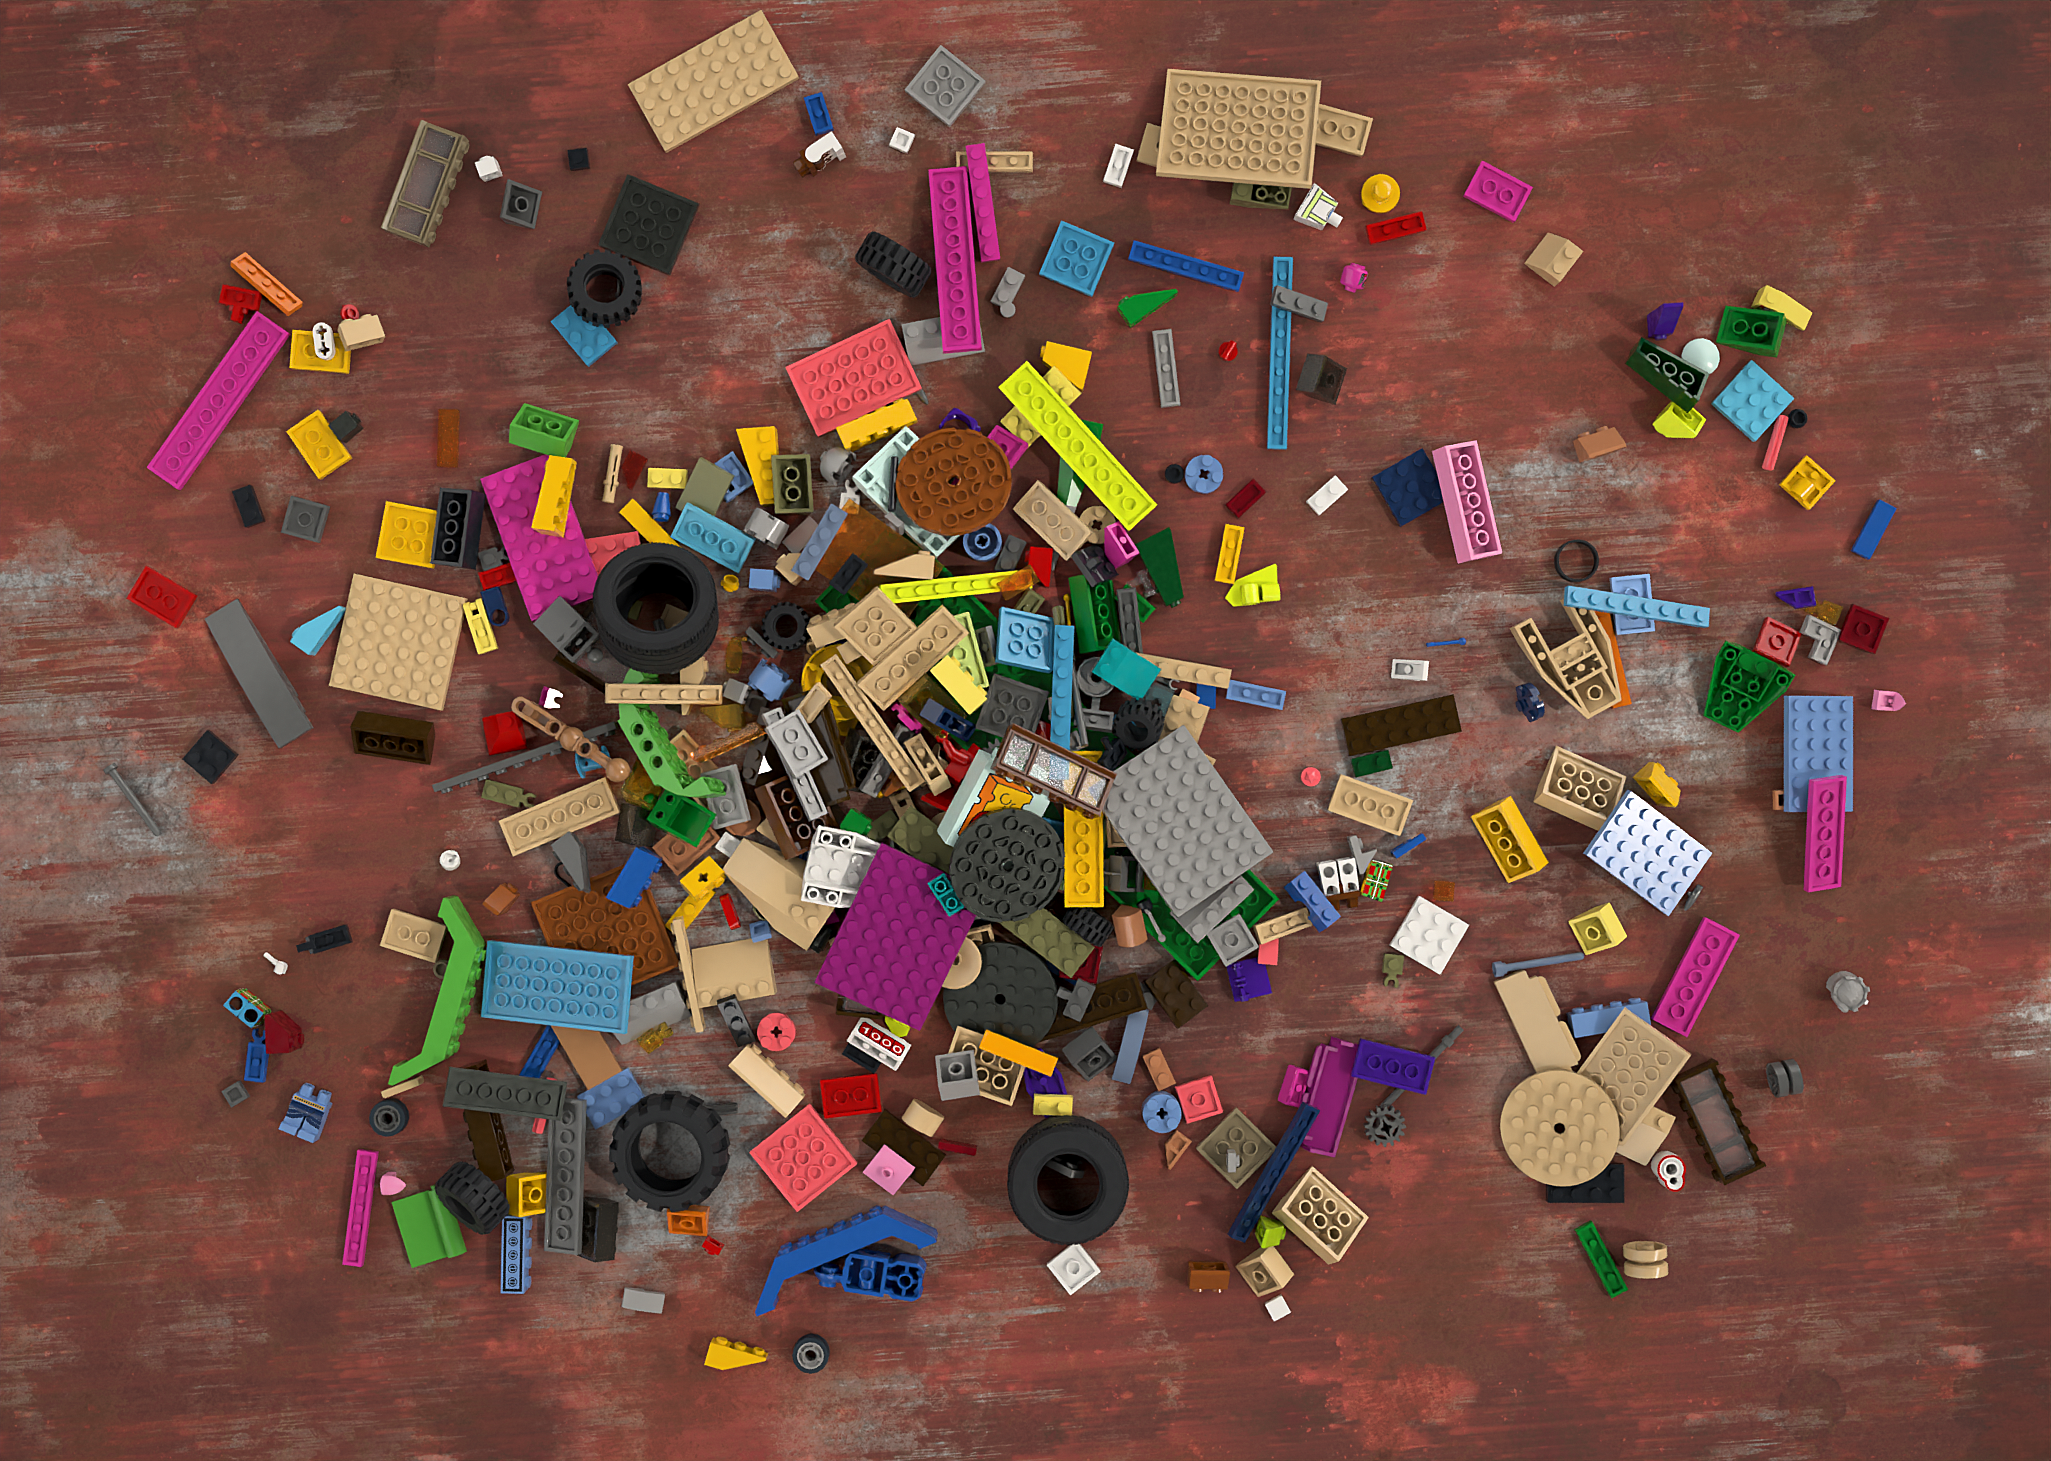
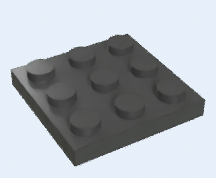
(1009, 704)

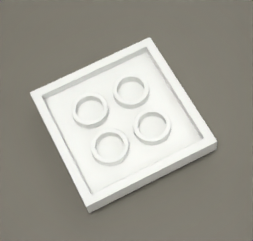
(1429, 935)

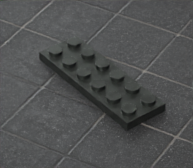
(504, 1093)

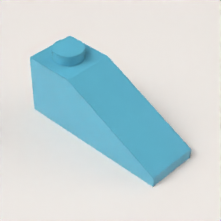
(315, 632)

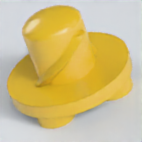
(1380, 193)

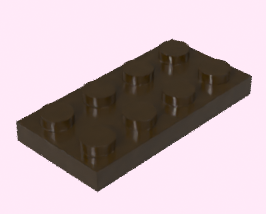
(906, 1143)

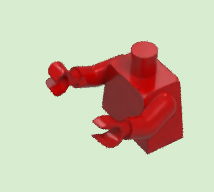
(958, 760)

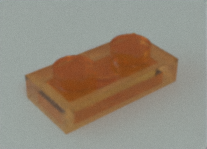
(1017, 582)

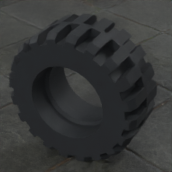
(604, 264)
(893, 264)
(472, 1198)

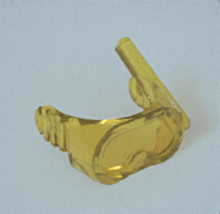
(734, 654)

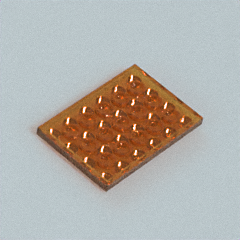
(876, 546)

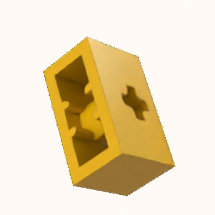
(706, 870)

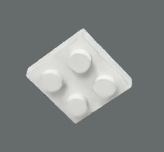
(1073, 1267)

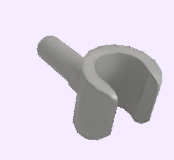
(1166, 681)

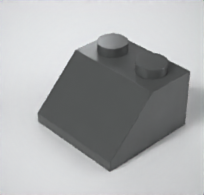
(1089, 1053)

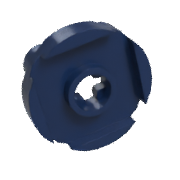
(1529, 702)

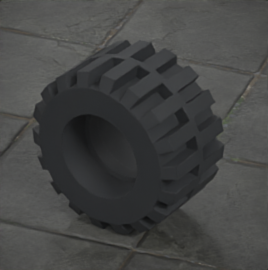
(771, 619)
(1143, 712)
(1088, 924)

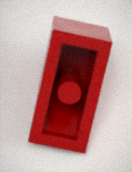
(1040, 561)

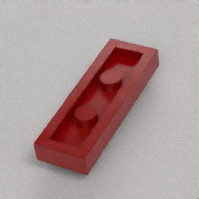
(1395, 228)

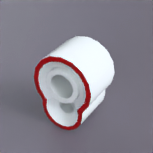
(1669, 1170)

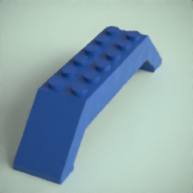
(839, 1241)

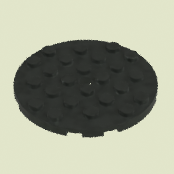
(1002, 837)
(1023, 981)

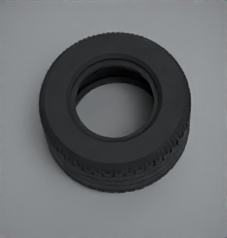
(646, 571)
(1067, 1136)

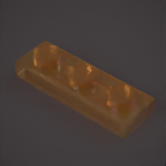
(448, 438)

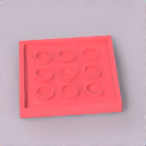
(803, 1157)

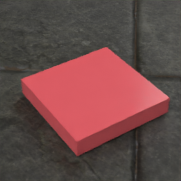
(1199, 1099)

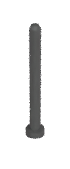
(111, 769)

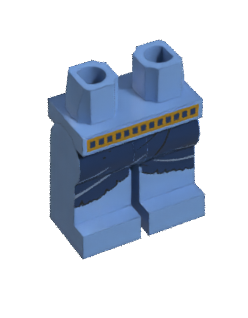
(307, 1113)

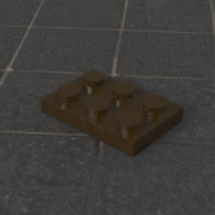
(1175, 993)

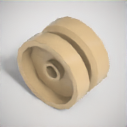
(1645, 1259)

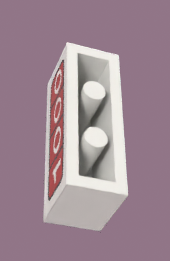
(879, 1043)

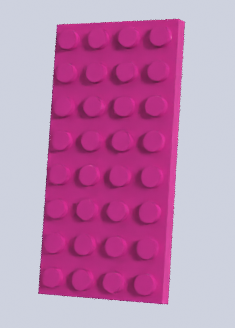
(541, 563)

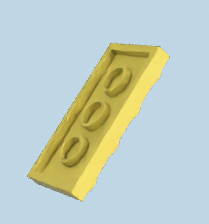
(1020, 426)

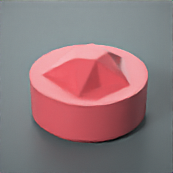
(1310, 776)

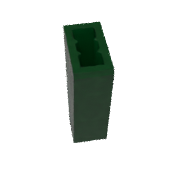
(1161, 563)

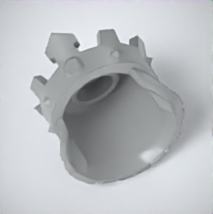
(1847, 991)

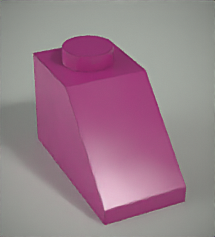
(1118, 545)

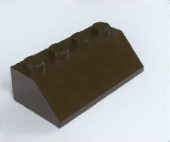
(393, 737)
(762, 760)

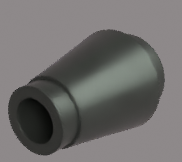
(821, 940)

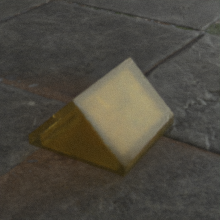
(638, 786)

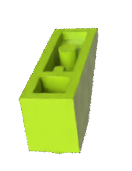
(1269, 1232)

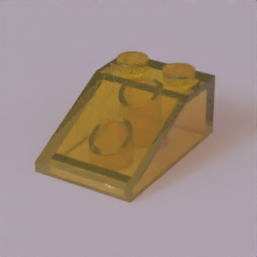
(917, 696)

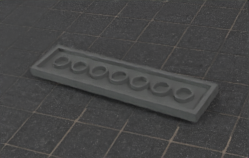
(566, 1179)

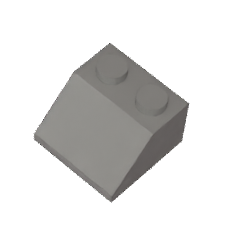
(957, 1075)

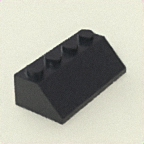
(458, 528)

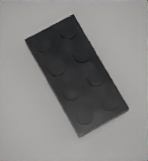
(1603, 1188)

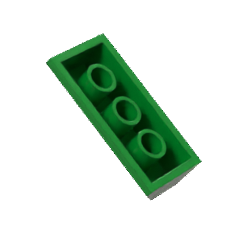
(1094, 614)

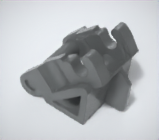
(1116, 874)

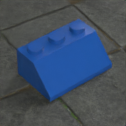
(635, 877)

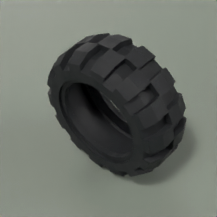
(643, 1182)

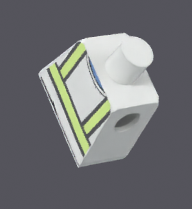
(1318, 209)

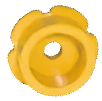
(730, 583)

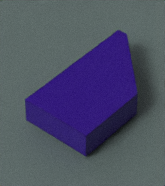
(1798, 598)

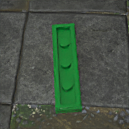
(1601, 1259)

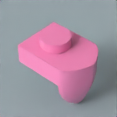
(1887, 700)
(391, 1184)

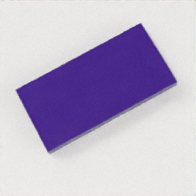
(1393, 1066)

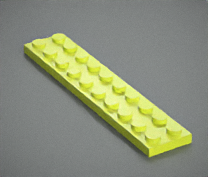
(1077, 446)

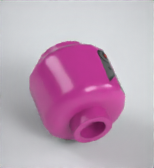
(1354, 277)

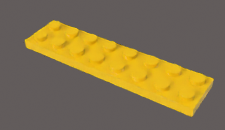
(1083, 855)

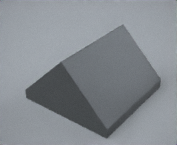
(520, 205)

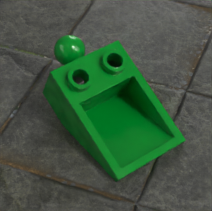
(681, 817)

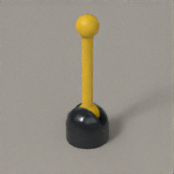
(1067, 597)

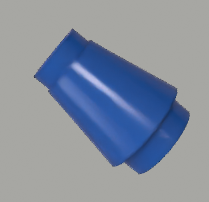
(661, 509)

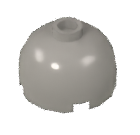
(836, 464)

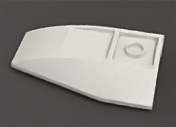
(836, 866)

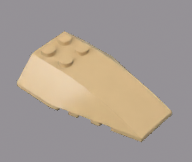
(776, 890)

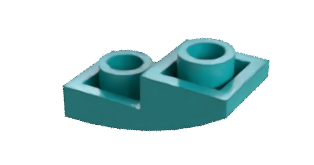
(945, 894)

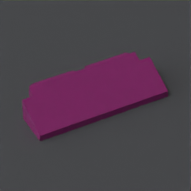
(1331, 1092)

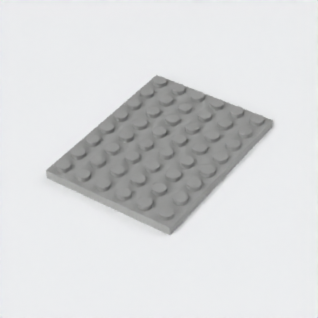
(1182, 822)

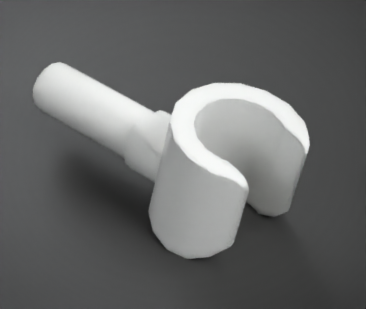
(280, 967)

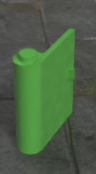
(428, 1228)

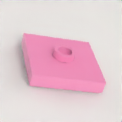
(888, 1169)

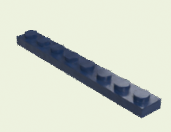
(1273, 1172)

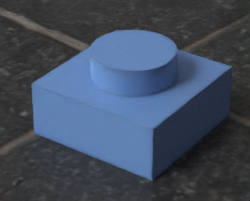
(760, 931)

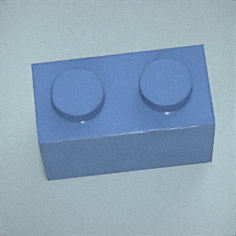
(764, 580)

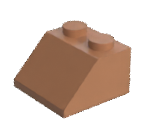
(1598, 444)

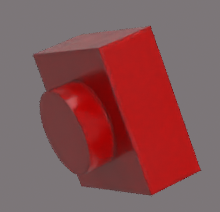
(712, 1246)

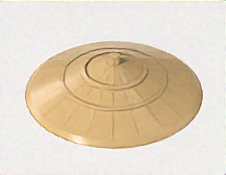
(965, 966)

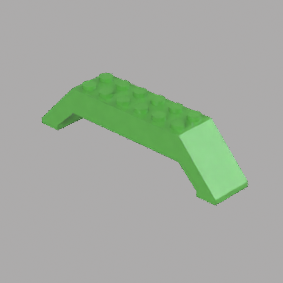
(454, 994)

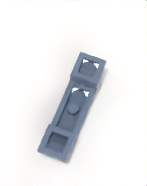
(1130, 1046)

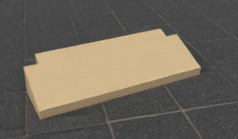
(1536, 1021)

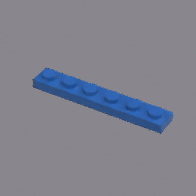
(1186, 266)

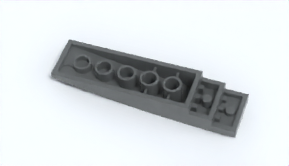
(259, 674)

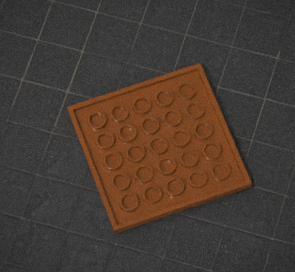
(600, 925)

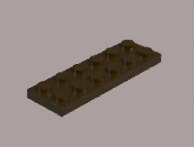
(1401, 725)
(1109, 1001)

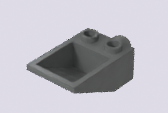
(568, 629)

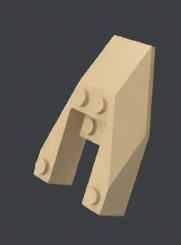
(1578, 669)

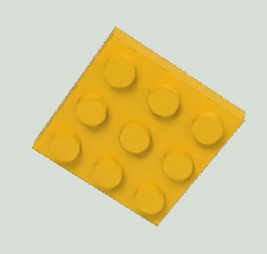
(407, 534)

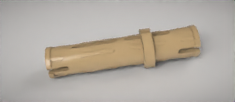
(612, 473)

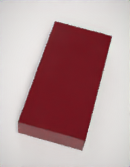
(1245, 498)
(958, 1147)

